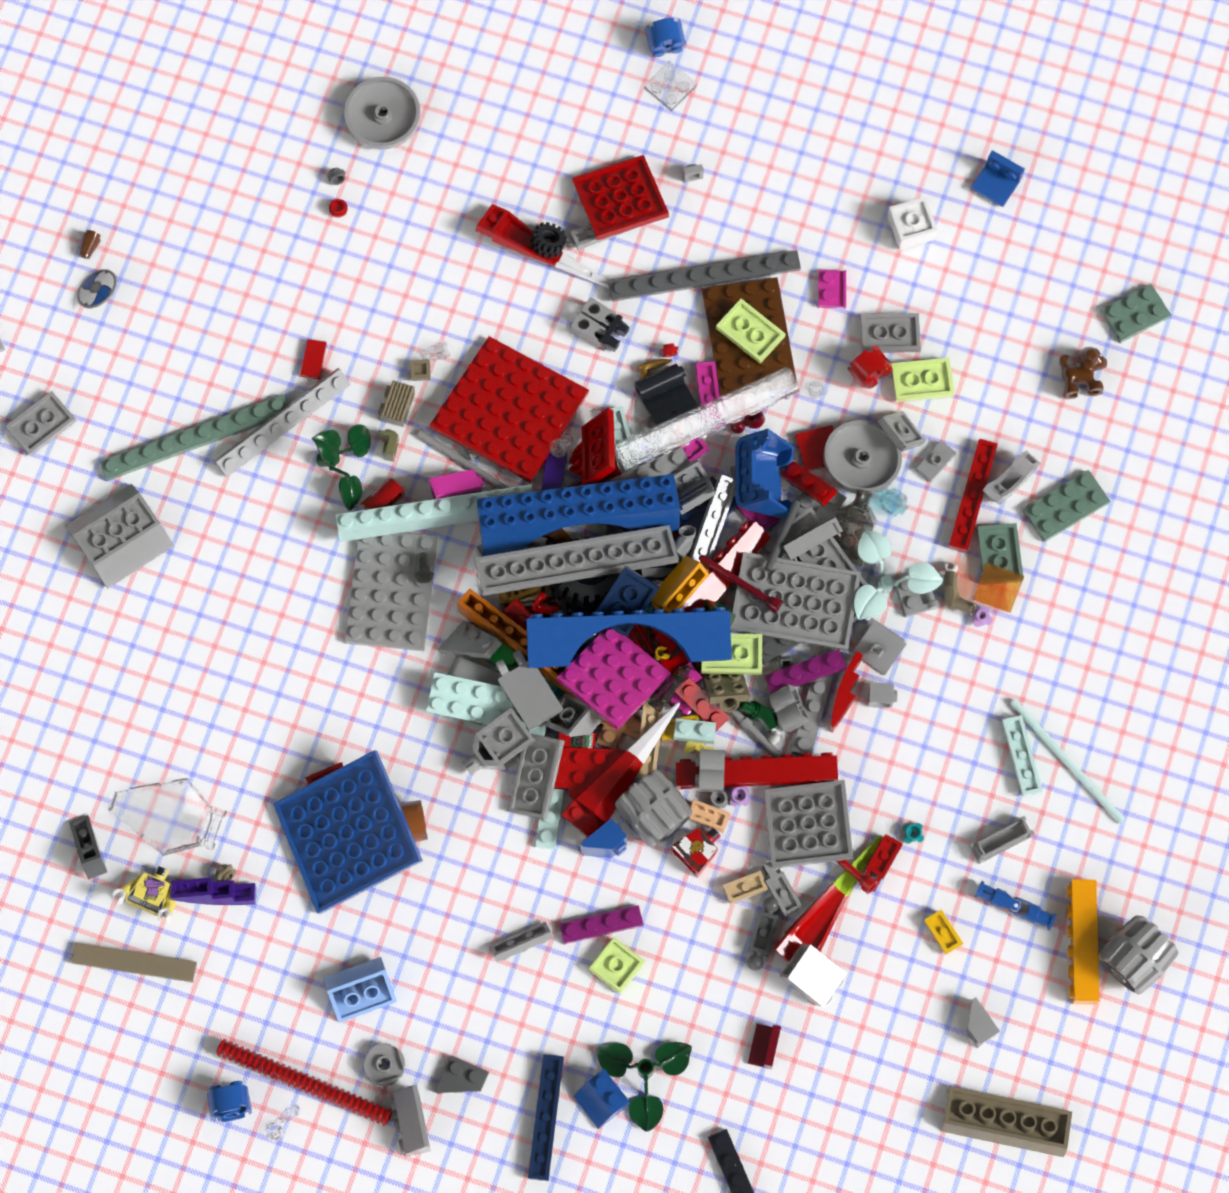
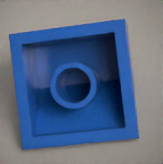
(605, 842)
(601, 1099)

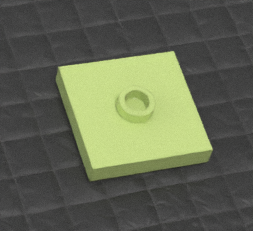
(616, 965)

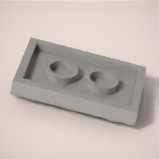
(891, 332)
(41, 423)

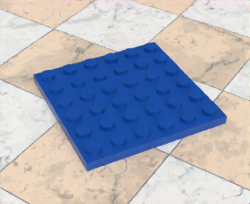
(347, 832)

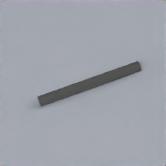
(782, 536)

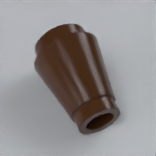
(89, 243)

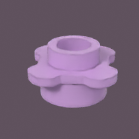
(981, 621)
(735, 791)

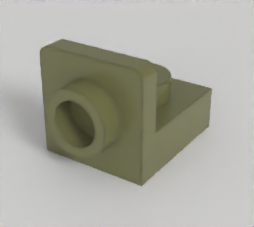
(390, 447)

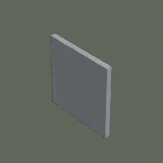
(880, 647)

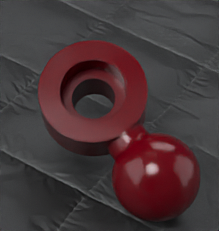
(752, 421)

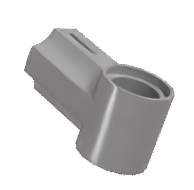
(685, 540)

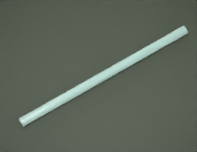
(1067, 761)

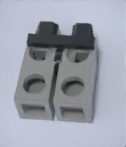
(599, 325)

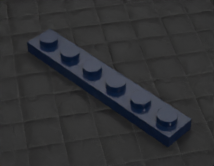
(545, 1117)

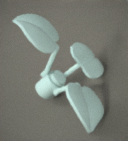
(873, 602)

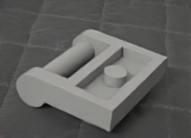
(912, 602)

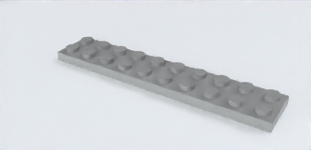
(575, 560)

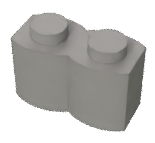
(788, 708)
(711, 771)

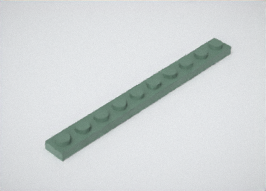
(192, 438)

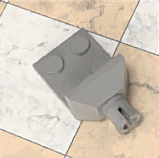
(498, 743)

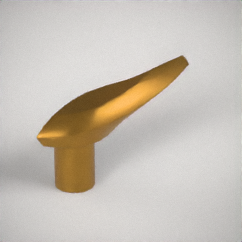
(644, 367)

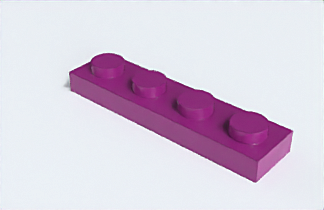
(806, 671)
(601, 924)

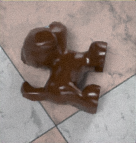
(1090, 361)

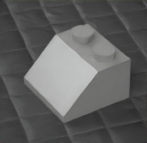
(575, 718)

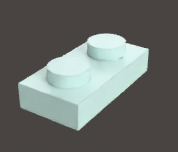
(694, 731)

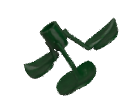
(328, 445)
(671, 1056)

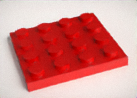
(620, 197)

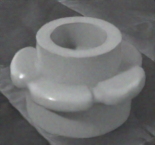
(718, 804)

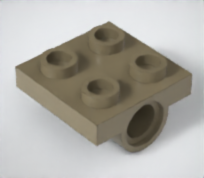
(726, 690)

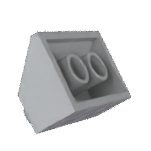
(410, 1121)

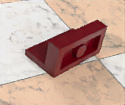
(764, 1046)

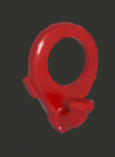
(540, 608)

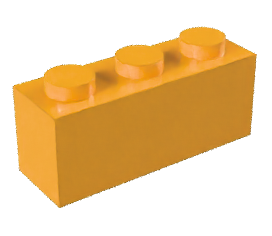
(679, 585)

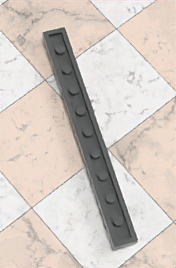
(704, 275)

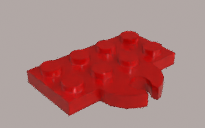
(596, 452)
(582, 766)

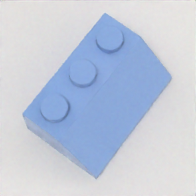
(359, 989)

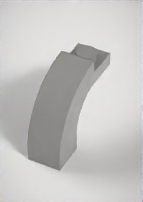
(1012, 478)

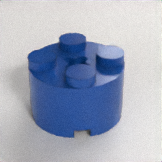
(665, 37)
(229, 1101)

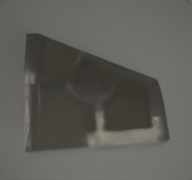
(668, 689)

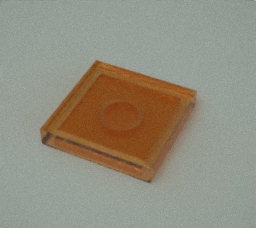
(998, 587)

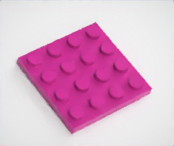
(613, 677)

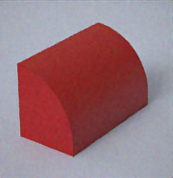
(385, 495)

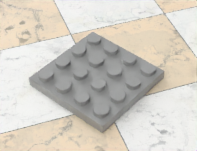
(808, 824)

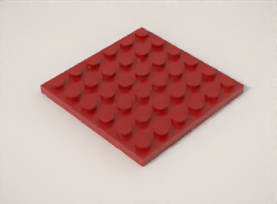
(509, 409)

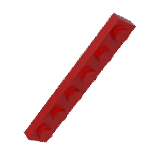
(973, 495)

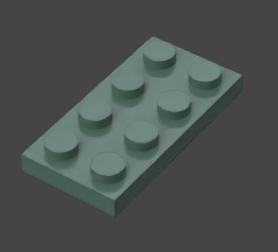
(1066, 505)

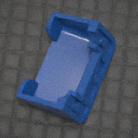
(758, 472)

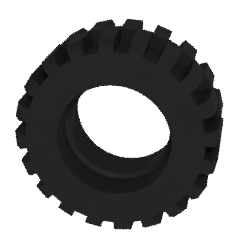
(581, 596)

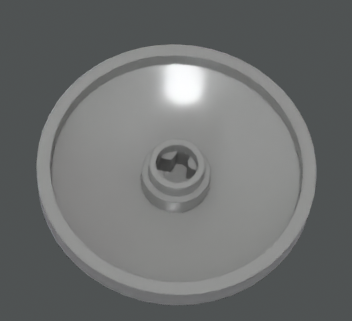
(382, 112)
(861, 457)

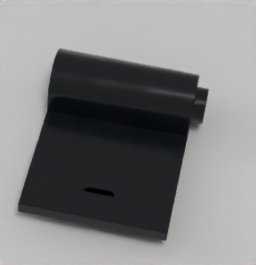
(665, 394)

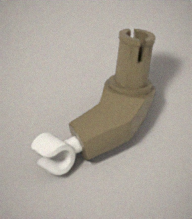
(951, 594)

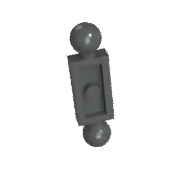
(763, 933)

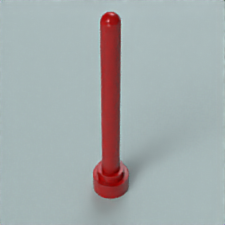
(867, 883)

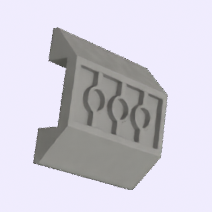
(120, 535)

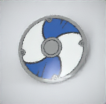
(97, 288)

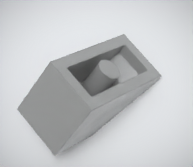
(979, 1025)

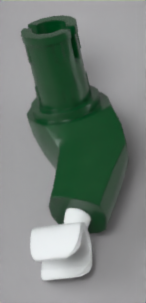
(759, 712)

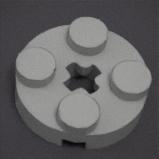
(373, 1060)

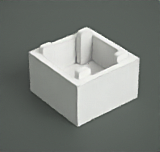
(912, 223)

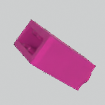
(456, 484)

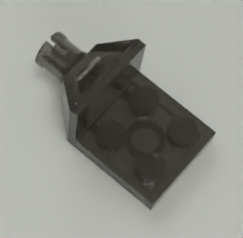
(854, 520)

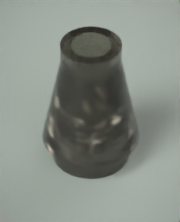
(423, 569)

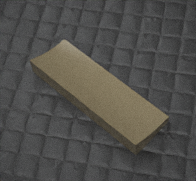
(1007, 1121)

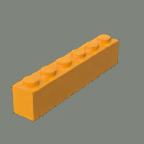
(1084, 941)

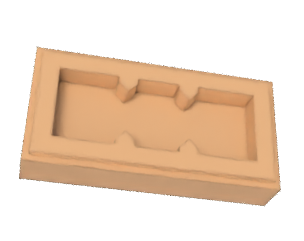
(709, 815)

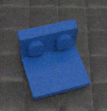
(998, 179)

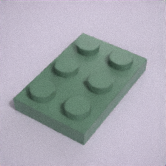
(1135, 313)
(1000, 546)

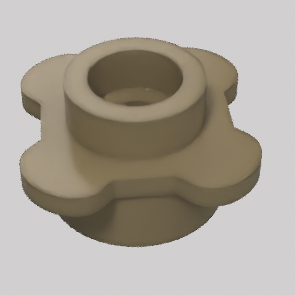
(225, 872)

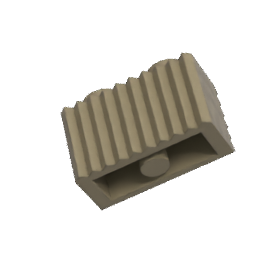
(397, 403)

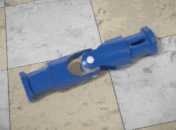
(1002, 899)

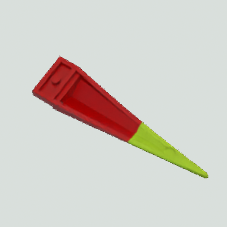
(817, 921)

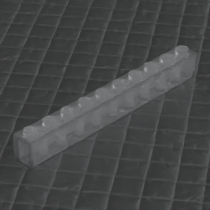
(706, 418)

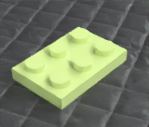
(750, 331)
(922, 379)
(745, 657)

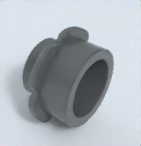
(336, 176)

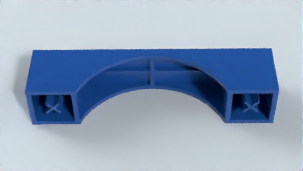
(518, 519)
(698, 633)

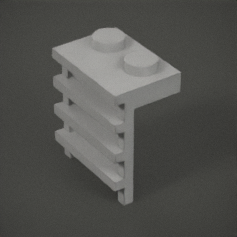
(692, 486)

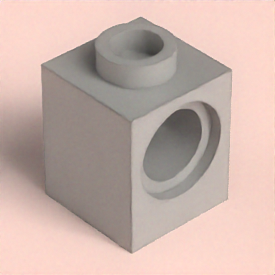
(881, 695)

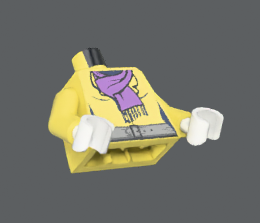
(149, 894)

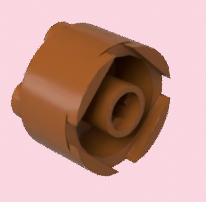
(415, 818)

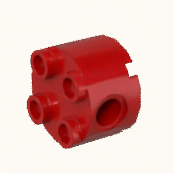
(870, 367)

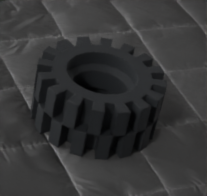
(551, 232)

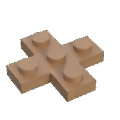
(610, 736)

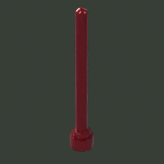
(772, 603)

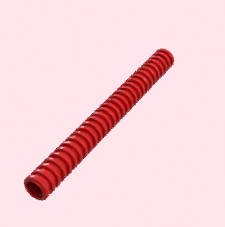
(304, 1082)

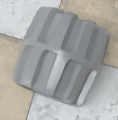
(653, 808)
(1138, 954)

